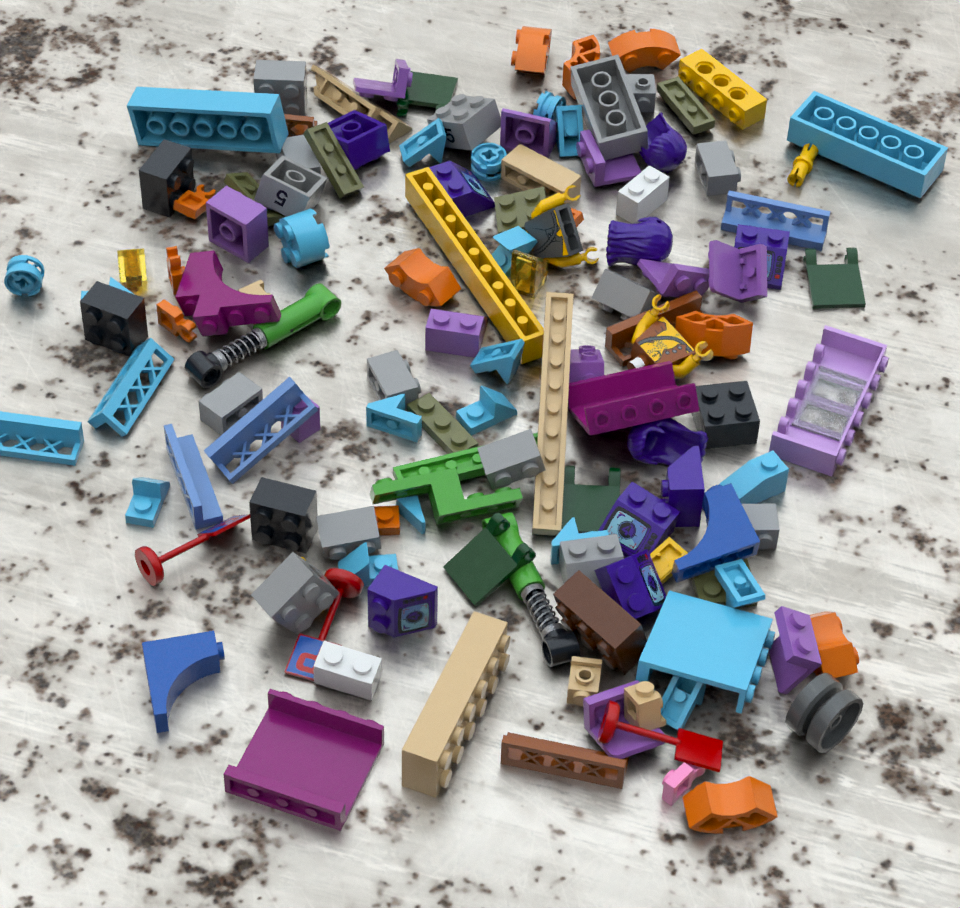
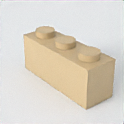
(532, 170)

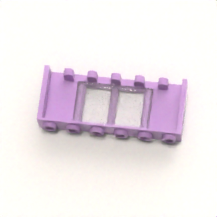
(830, 401)

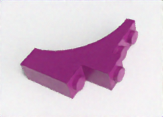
(215, 303)

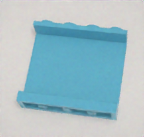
(708, 645)

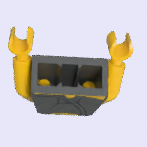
(556, 232)

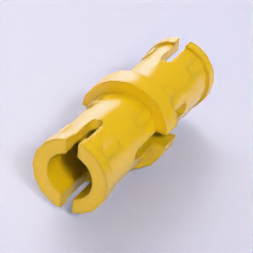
(802, 165)

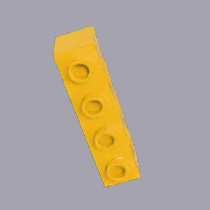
(722, 89)

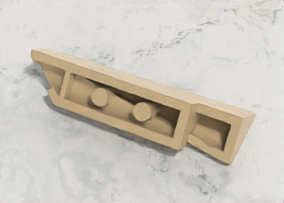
(346, 99)

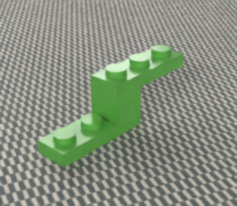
(445, 495)

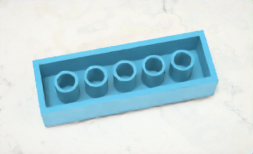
(208, 119)
(867, 144)

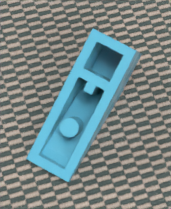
(759, 478)

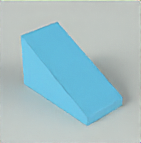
(411, 510)

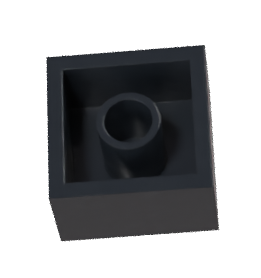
(166, 177)
(114, 318)
(727, 414)
(283, 515)

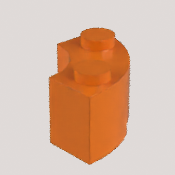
(645, 49)
(532, 50)
(583, 51)
(422, 278)
(724, 334)
(835, 651)
(729, 805)

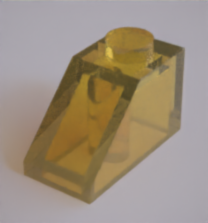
(132, 267)
(528, 273)

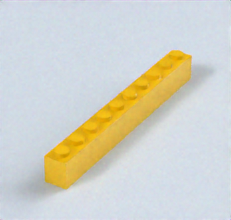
(474, 262)

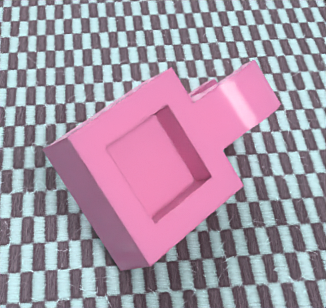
(679, 781)

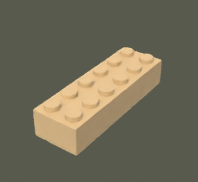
(455, 704)

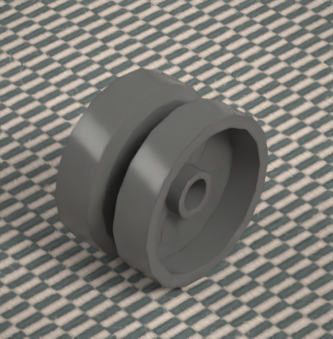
(824, 712)

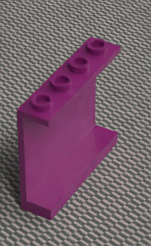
(630, 398)
(307, 760)

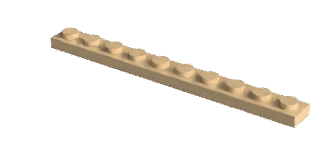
(553, 413)

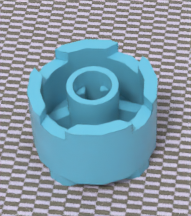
(302, 238)

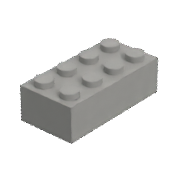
(609, 107)

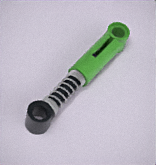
(317, 304)
(556, 642)

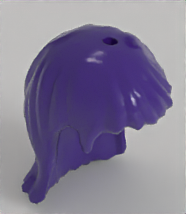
(665, 146)
(645, 240)
(663, 441)

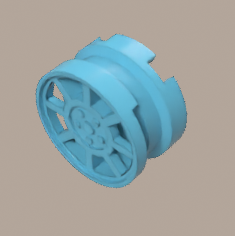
(547, 105)
(487, 160)
(24, 277)

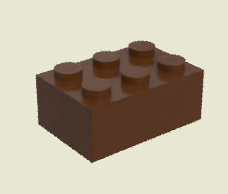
(600, 622)

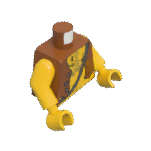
(660, 342)

